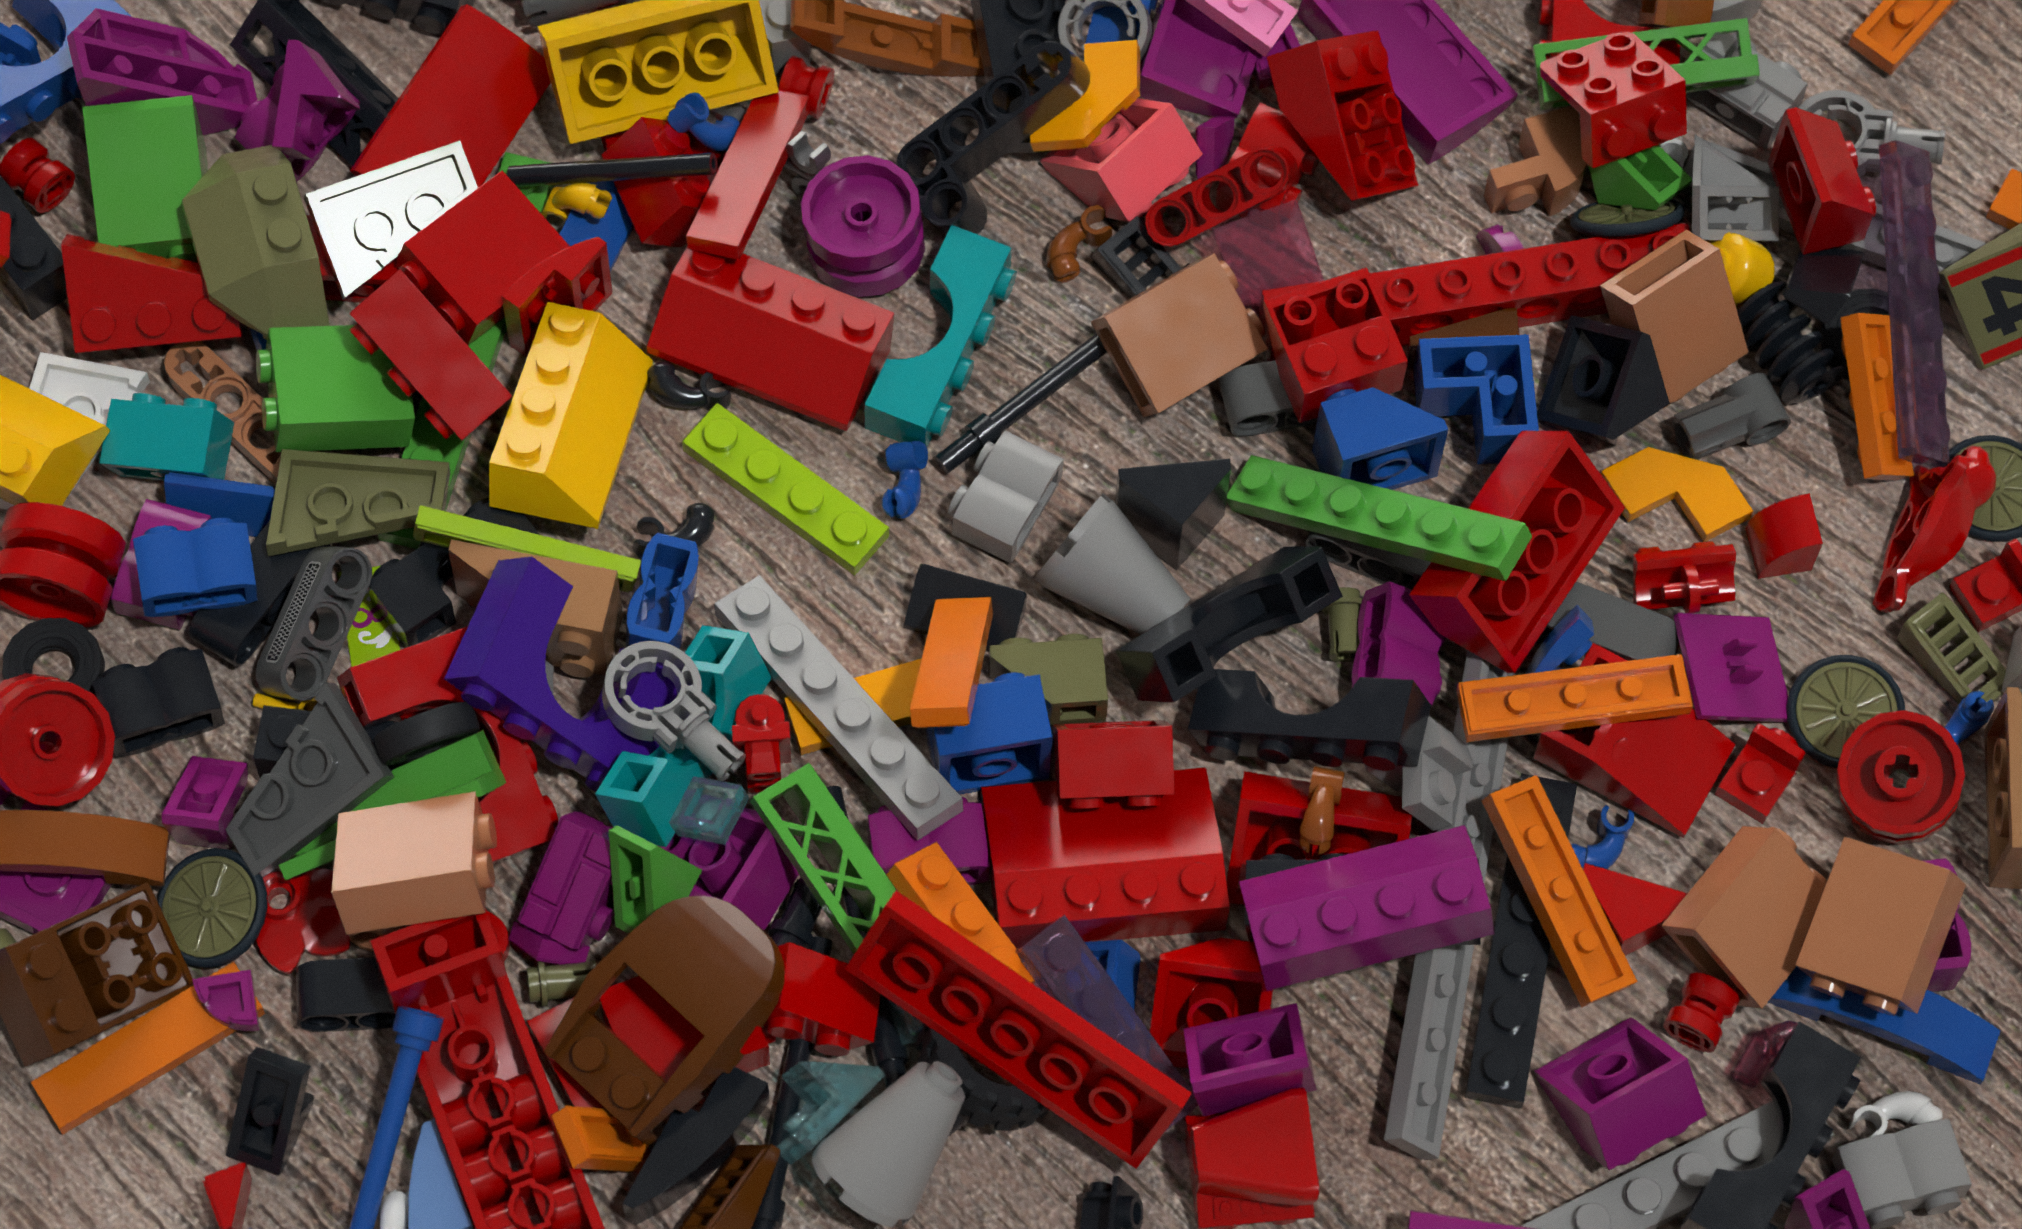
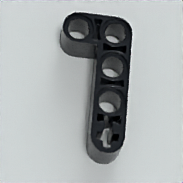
(997, 131)

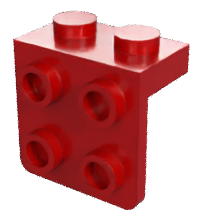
(1622, 94)

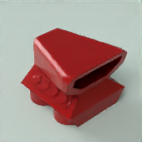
(1253, 1163)

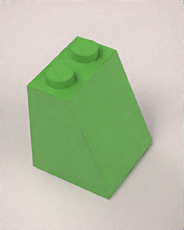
(141, 168)

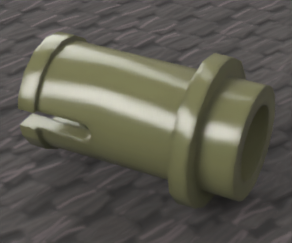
(1344, 625)
(556, 981)

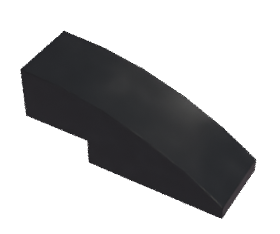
(696, 1144)

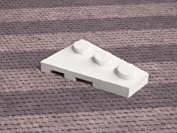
(84, 388)

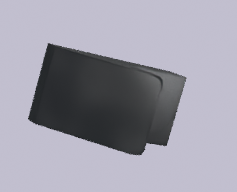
(269, 1110)

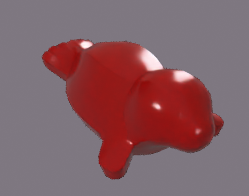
(1933, 523)

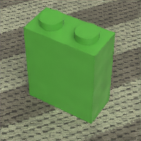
(330, 392)

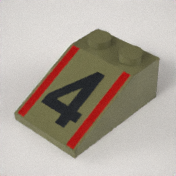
(1988, 298)

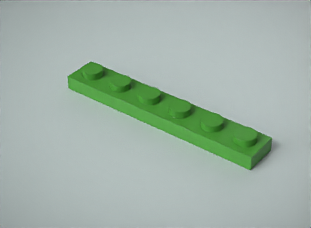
(1379, 517)

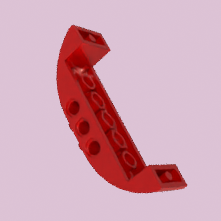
(485, 1078)

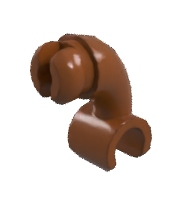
(1063, 248)
(1318, 820)

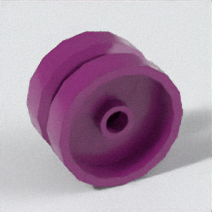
(863, 225)

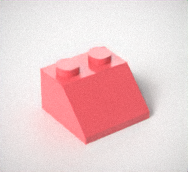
(1129, 161)

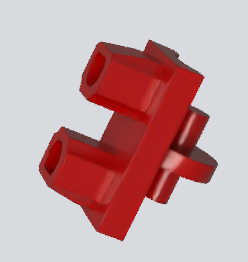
(1684, 576)
(763, 738)

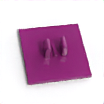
(1732, 667)

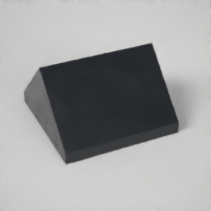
(1174, 504)

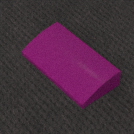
(1195, 62)
(1434, 69)

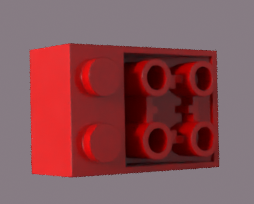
(1347, 111)
(1646, 765)

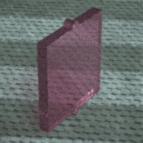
(1268, 251)

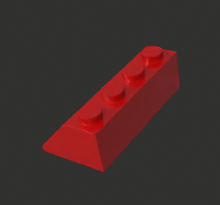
(772, 334)
(1569, 513)

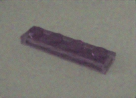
(1075, 978)

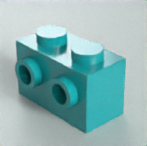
(164, 438)

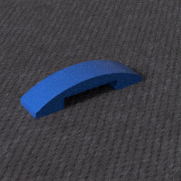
(1942, 1029)

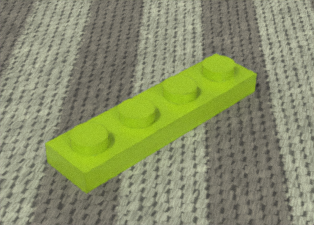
(785, 489)

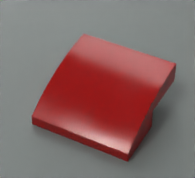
(571, 277)

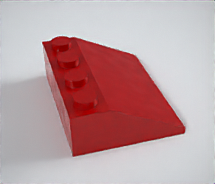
(1106, 867)

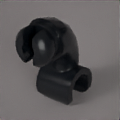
(674, 392)
(695, 527)

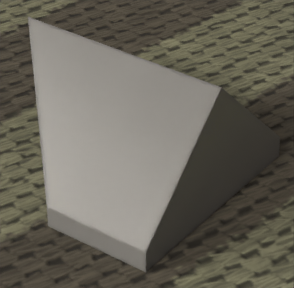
(1730, 198)

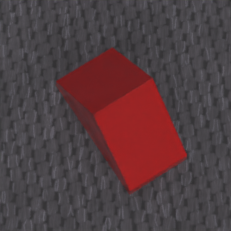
(1632, 906)

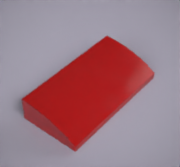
(468, 89)

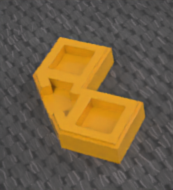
(1112, 87)
(1699, 488)

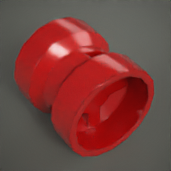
(36, 175)
(1701, 1012)

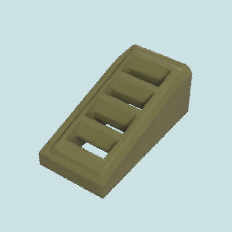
(1970, 644)

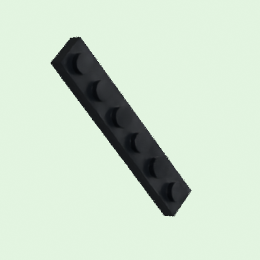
(1513, 982)

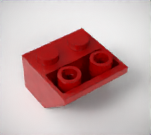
(661, 206)
(1333, 341)

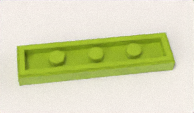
(441, 526)

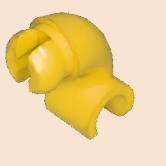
(579, 198)

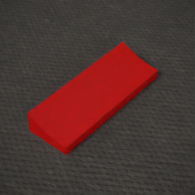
(1017, 1030)

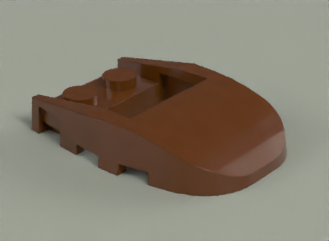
(711, 970)

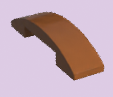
(889, 40)
(83, 844)

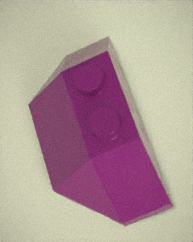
(140, 59)

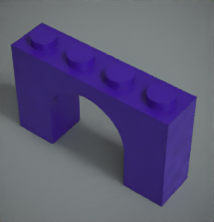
(505, 673)

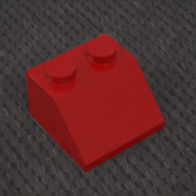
(1820, 182)
(1113, 761)

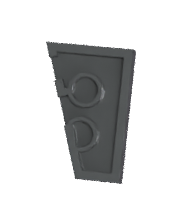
(320, 774)

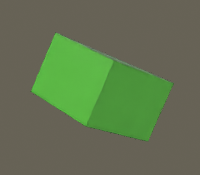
(1641, 179)
(645, 878)

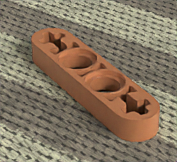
(220, 380)

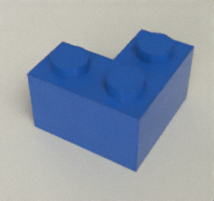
(1481, 379)

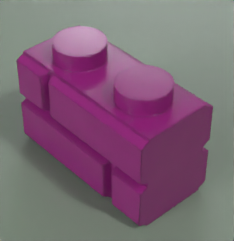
(573, 884)

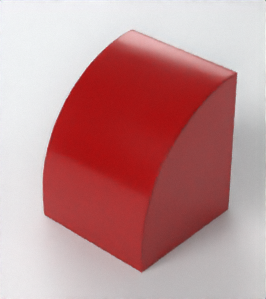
(1784, 537)

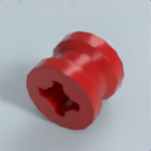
(808, 81)

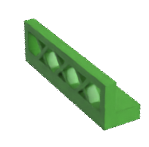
(1699, 75)
(452, 770)
(838, 842)

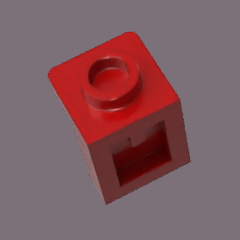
(1992, 589)
(1761, 772)

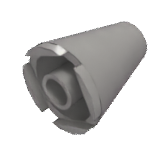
(1113, 571)
(893, 1144)

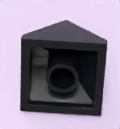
(1602, 381)

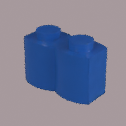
(195, 568)
(664, 592)

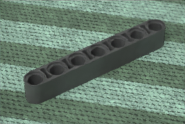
(1617, 624)

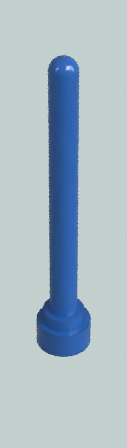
(414, 1034)

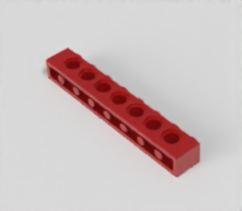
(1539, 281)

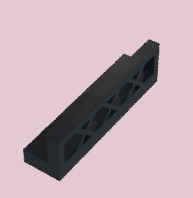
(295, 22)

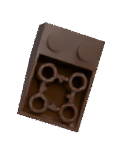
(89, 974)

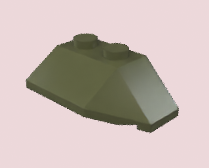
(256, 242)

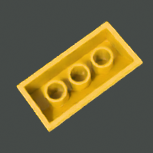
(651, 54)
(568, 419)
(42, 446)

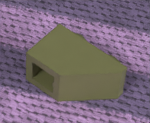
(1068, 670)

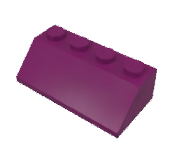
(1367, 907)

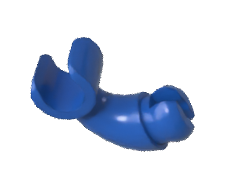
(692, 114)
(907, 460)
(1969, 716)
(1609, 849)

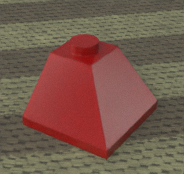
(1203, 987)

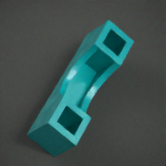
(914, 392)
(647, 789)

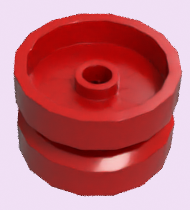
(57, 563)
(1905, 744)
(75, 745)

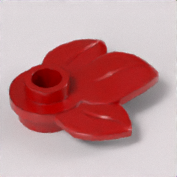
(305, 924)

